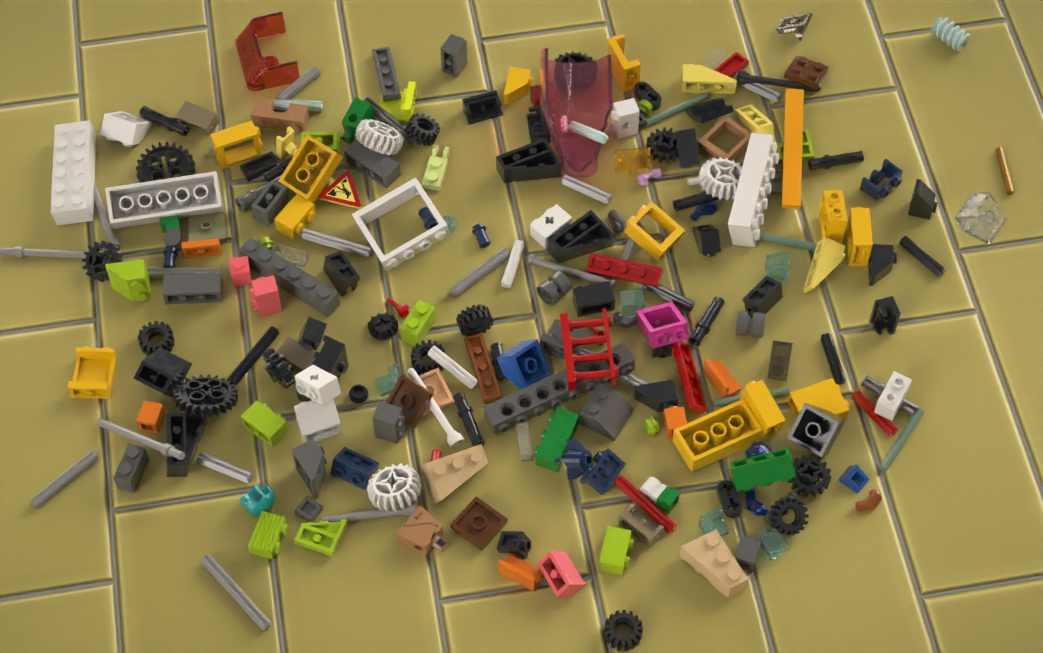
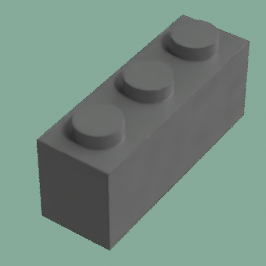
(372, 164)
(192, 288)

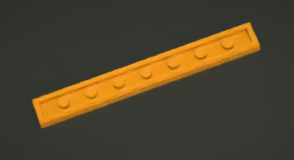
(792, 149)

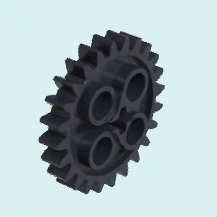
(182, 165)
(205, 395)

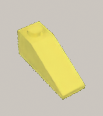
(702, 79)
(754, 120)
(825, 258)

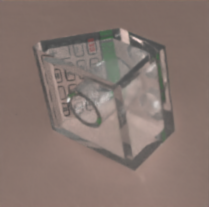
(981, 217)

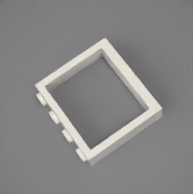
(388, 203)

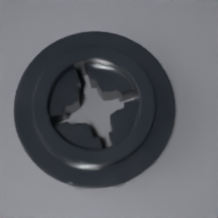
(377, 331)

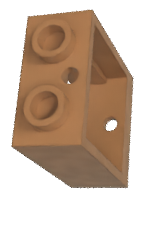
(708, 150)

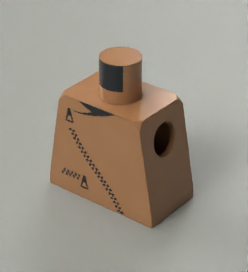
(422, 533)

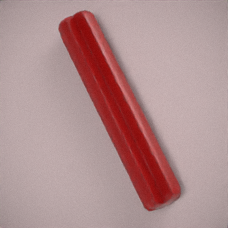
(869, 408)

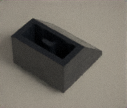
(162, 371)

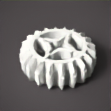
(379, 137)
(720, 177)
(394, 487)

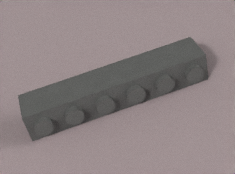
(290, 277)

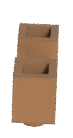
(264, 116)

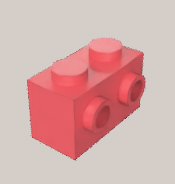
(265, 296)
(561, 574)

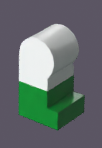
(660, 494)

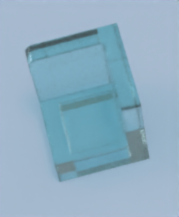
(777, 266)
(631, 302)
(386, 383)
(713, 521)

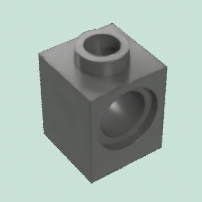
(747, 553)

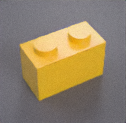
(295, 216)

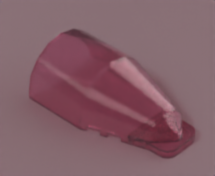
(580, 95)

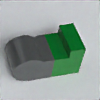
(172, 227)

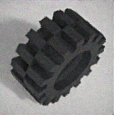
(422, 129)
(474, 320)
(154, 330)
(421, 350)
(799, 520)
(623, 642)

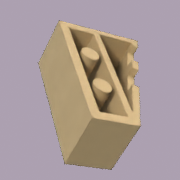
(452, 470)
(716, 563)

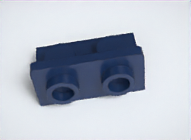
(353, 467)
(603, 471)

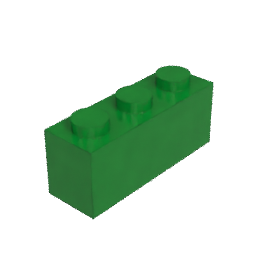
(554, 439)
(763, 469)

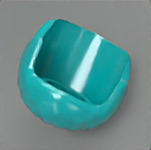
(258, 499)

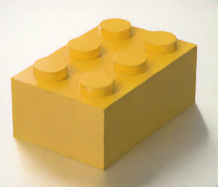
(310, 168)

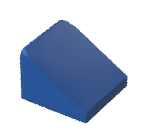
(854, 478)

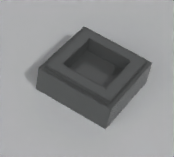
(308, 509)

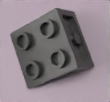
(553, 343)

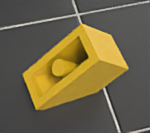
(517, 84)

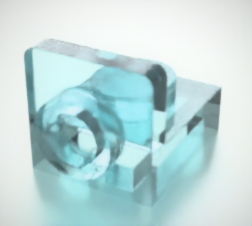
(772, 543)

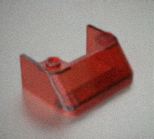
(265, 71)

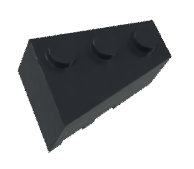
(529, 163)
(581, 238)
(330, 359)
(184, 433)

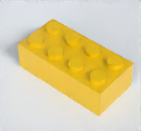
(717, 435)

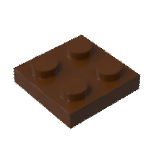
(806, 72)
(411, 398)
(479, 523)

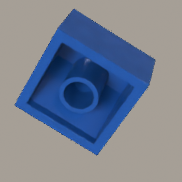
(524, 364)

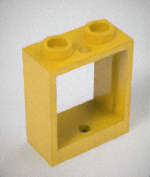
(233, 136)
(832, 216)
(859, 236)
(646, 241)

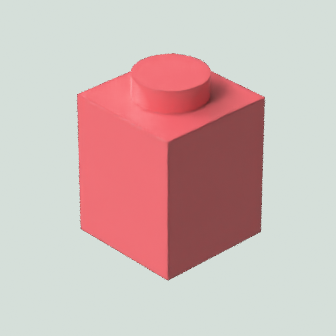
(240, 271)

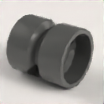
(553, 288)
(750, 324)

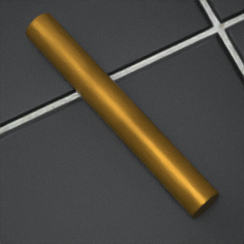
(1004, 171)

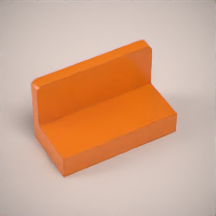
(201, 248)
(721, 378)
(520, 572)

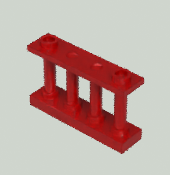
(572, 359)

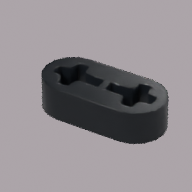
(649, 94)
(733, 497)

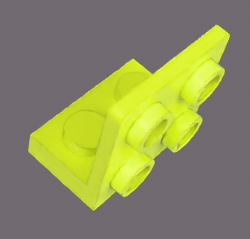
(404, 107)

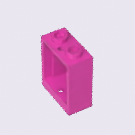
(661, 315)

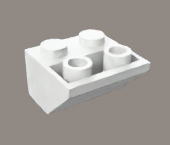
(317, 420)

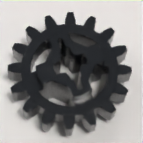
(665, 145)
(94, 258)
(278, 368)
(810, 473)

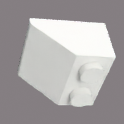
(124, 128)

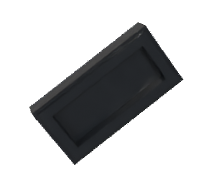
(259, 165)

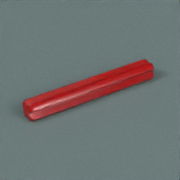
(645, 504)

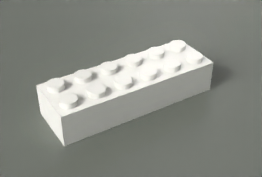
(73, 173)
(753, 190)
(151, 200)

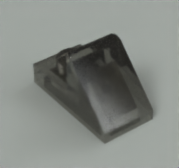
(796, 24)
(779, 360)

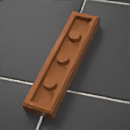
(483, 368)

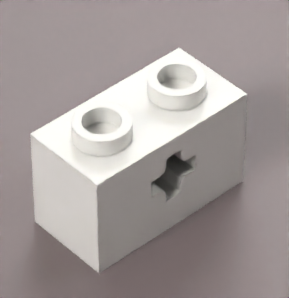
(625, 118)
(549, 225)
(317, 384)
(893, 396)

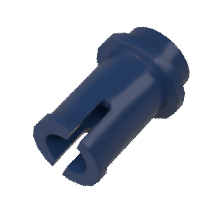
(427, 217)
(481, 235)
(170, 256)

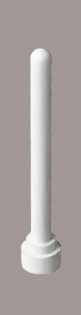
(454, 438)

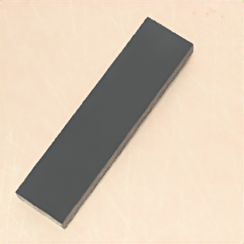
(386, 74)

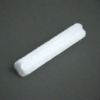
(512, 264)
(451, 366)

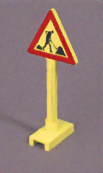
(339, 191)

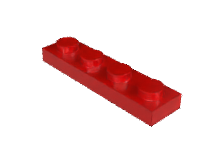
(624, 270)
(689, 377)

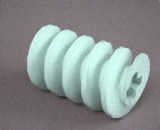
(949, 34)

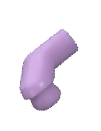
(643, 177)

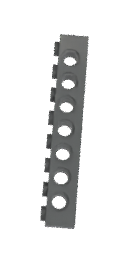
(548, 387)

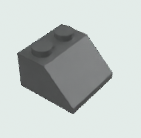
(605, 412)
(310, 465)

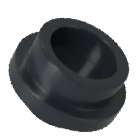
(358, 394)

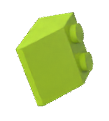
(130, 279)

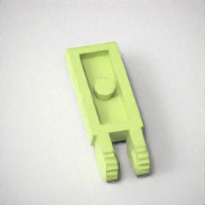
(436, 169)

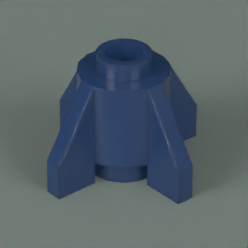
(577, 459)

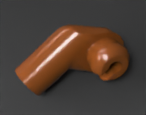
(871, 503)

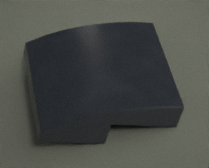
(709, 110)

